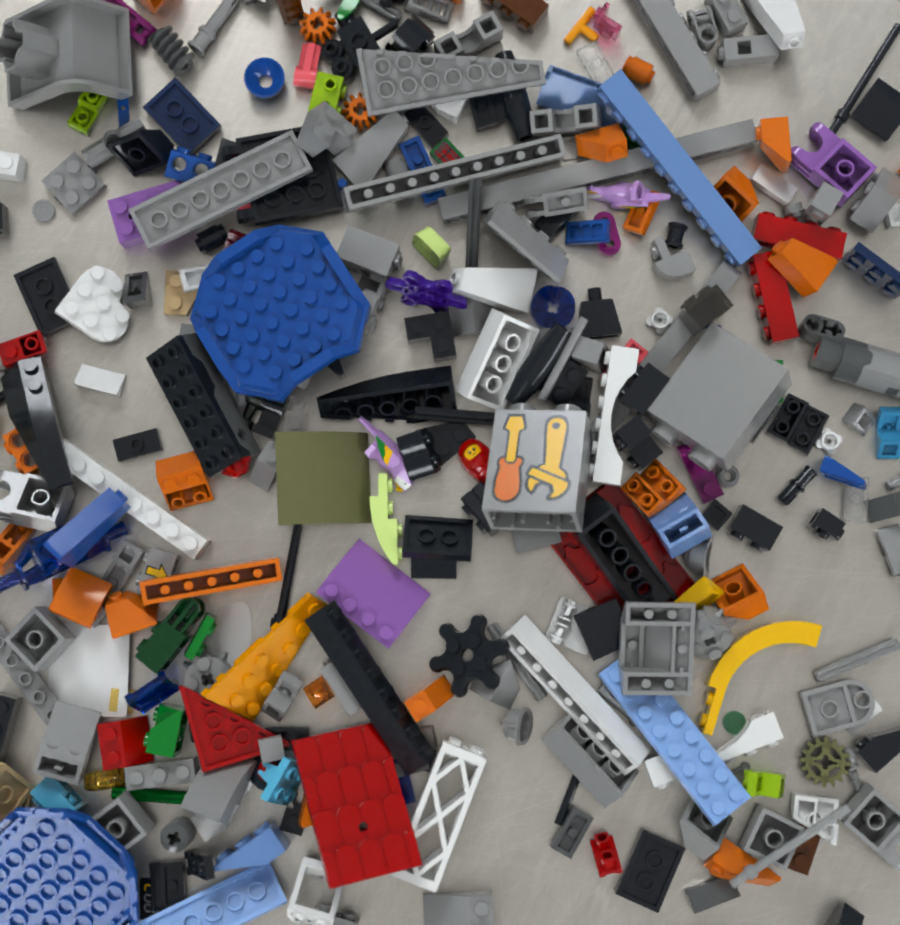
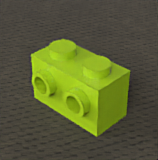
(329, 89)

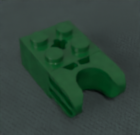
(170, 635)

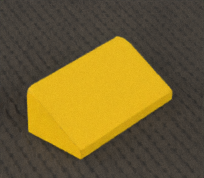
(703, 593)

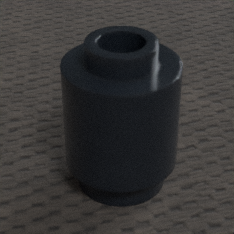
(211, 238)

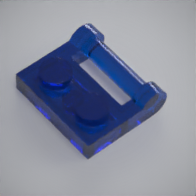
(153, 692)

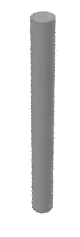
(558, 367)

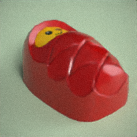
(474, 459)

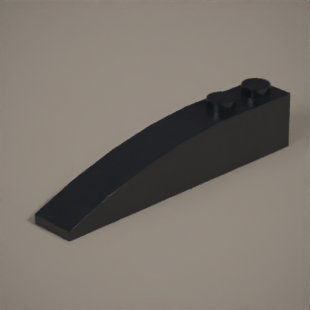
(391, 396)
(36, 419)

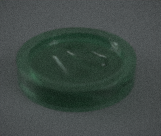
(733, 722)

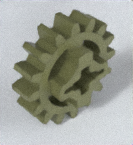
(824, 772)

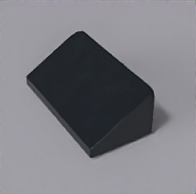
(433, 568)

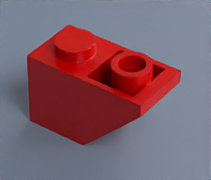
(22, 348)

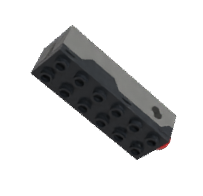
(204, 406)

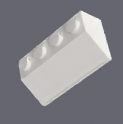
(496, 359)

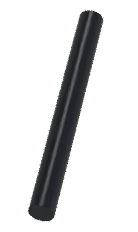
(569, 795)

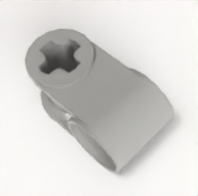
(702, 23)

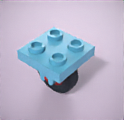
(277, 780)

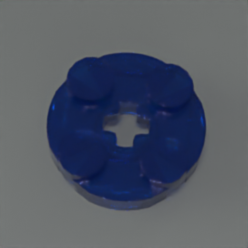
(553, 295)

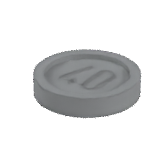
(43, 210)

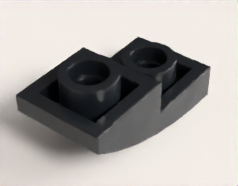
(553, 224)

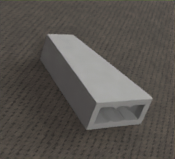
(370, 152)

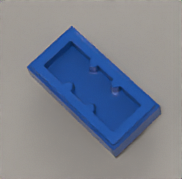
(588, 232)

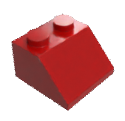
(123, 742)

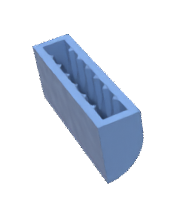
(568, 89)

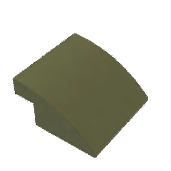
(322, 478)

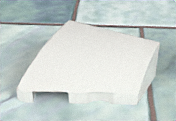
(810, 809)

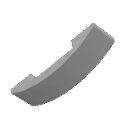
(120, 570)

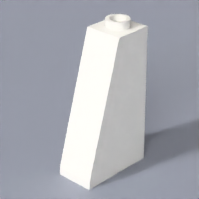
(780, 20)
(499, 287)

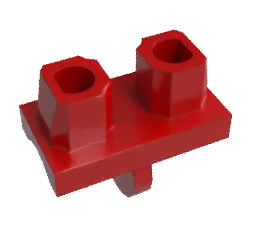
(605, 854)

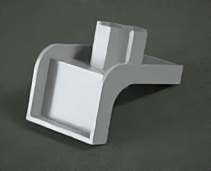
(66, 50)

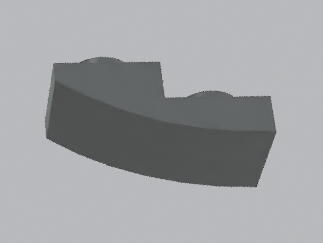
(711, 894)

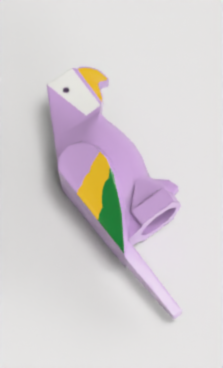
(625, 195)
(388, 457)

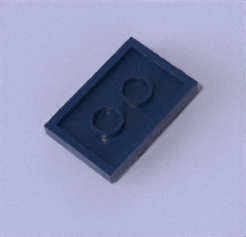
(182, 116)
(874, 269)

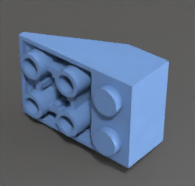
(680, 526)
(255, 850)

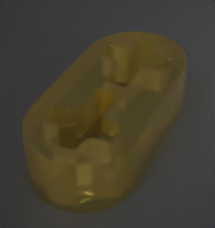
(104, 780)

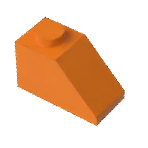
(602, 144)

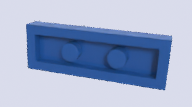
(417, 158)

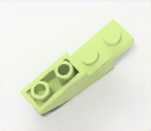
(386, 529)

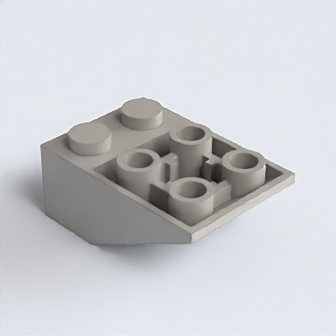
(67, 743)

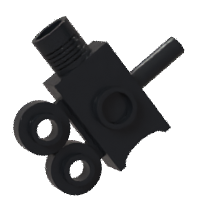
(353, 35)

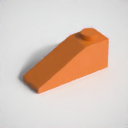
(12, 543)
(730, 861)

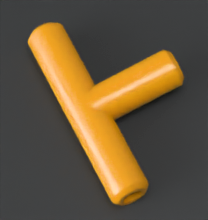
(581, 27)

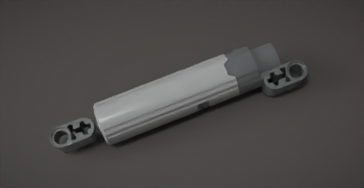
(851, 359)

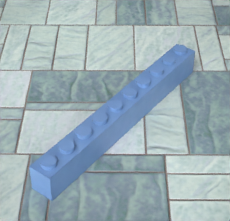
(677, 168)

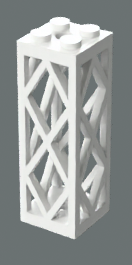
(472, 755)

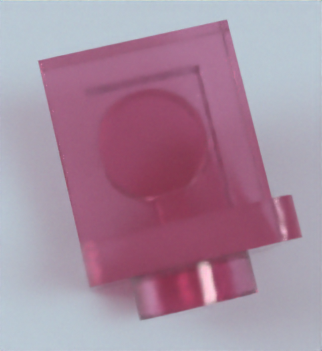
(605, 25)

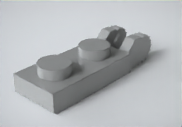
(559, 202)

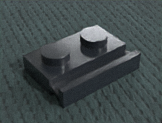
(167, 883)

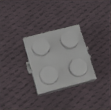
(73, 183)

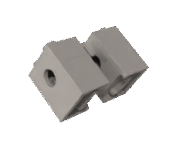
(375, 261)

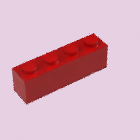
(772, 229)
(773, 299)

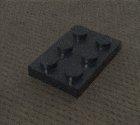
(43, 290)
(437, 538)
(650, 870)

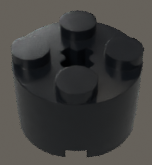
(412, 37)

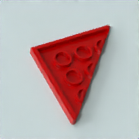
(220, 733)

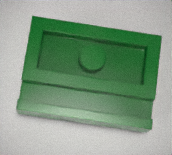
(205, 628)

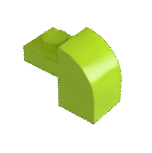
(764, 783)

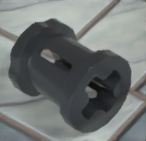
(675, 235)

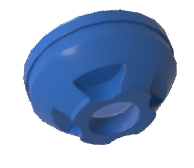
(260, 68)

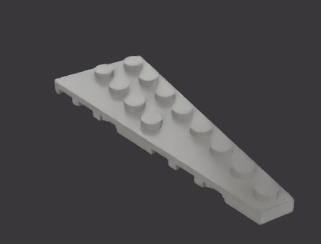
(416, 80)

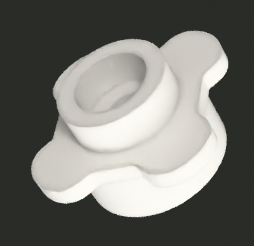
(659, 314)
(822, 442)

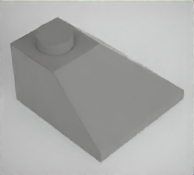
(698, 832)

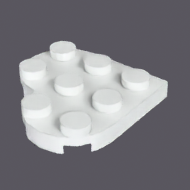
(95, 305)

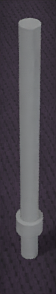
(751, 871)

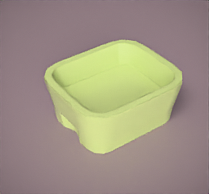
(431, 246)

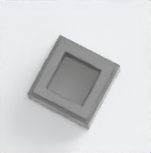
(271, 748)

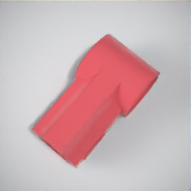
(307, 70)

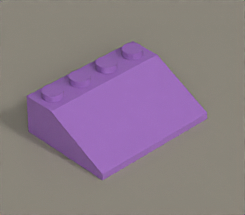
(373, 593)

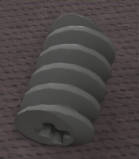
(171, 50)
(169, 833)

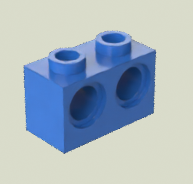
(191, 162)

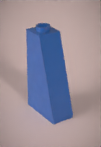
(87, 527)

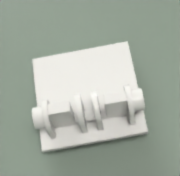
(563, 627)

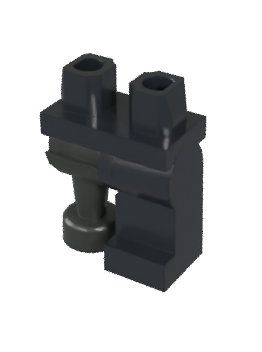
(270, 417)

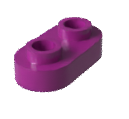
(614, 235)

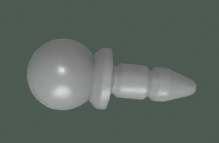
(853, 774)

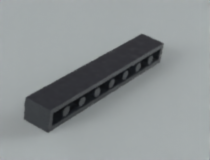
(371, 688)

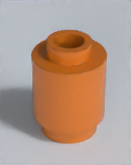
(638, 70)

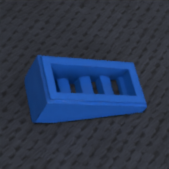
(835, 471)

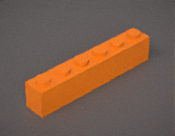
(210, 580)

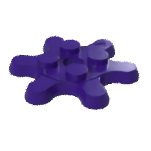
(429, 293)

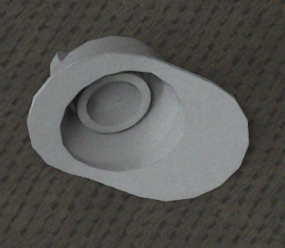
(698, 557)
(518, 725)

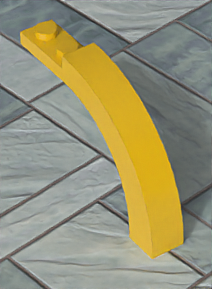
(741, 649)

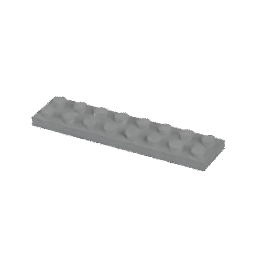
(220, 190)

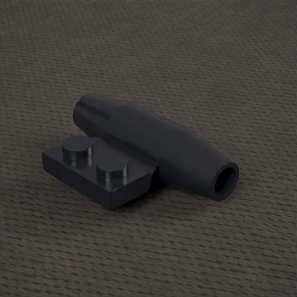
(512, 105)
(538, 367)

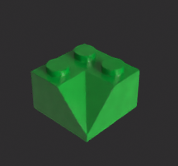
(169, 731)

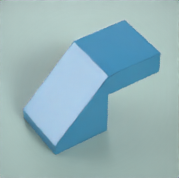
(888, 433)

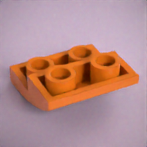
(653, 488)
(80, 597)

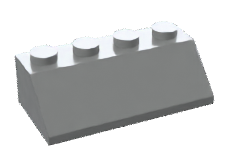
(587, 764)

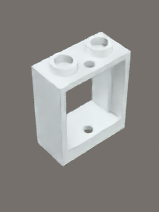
(301, 914)

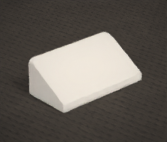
(773, 185)
(100, 380)

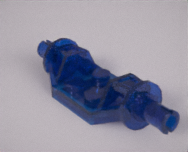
(46, 563)

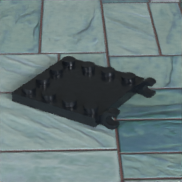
(303, 197)

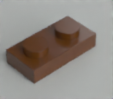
(804, 855)

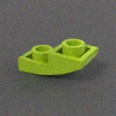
(87, 112)

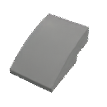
(218, 791)

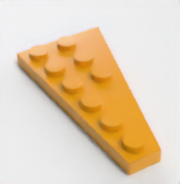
(260, 666)

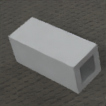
(747, 51)
(340, 687)

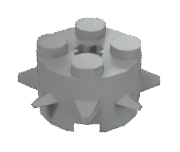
(712, 632)
(203, 667)

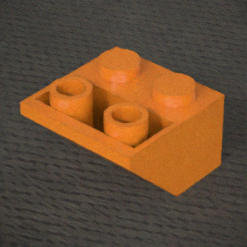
(183, 481)

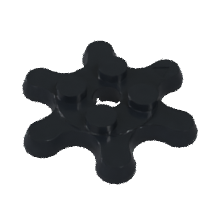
(483, 655)

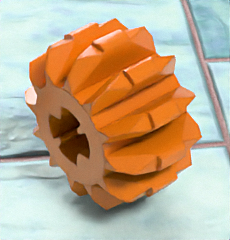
(312, 21)
(351, 110)

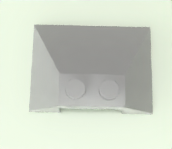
(657, 648)

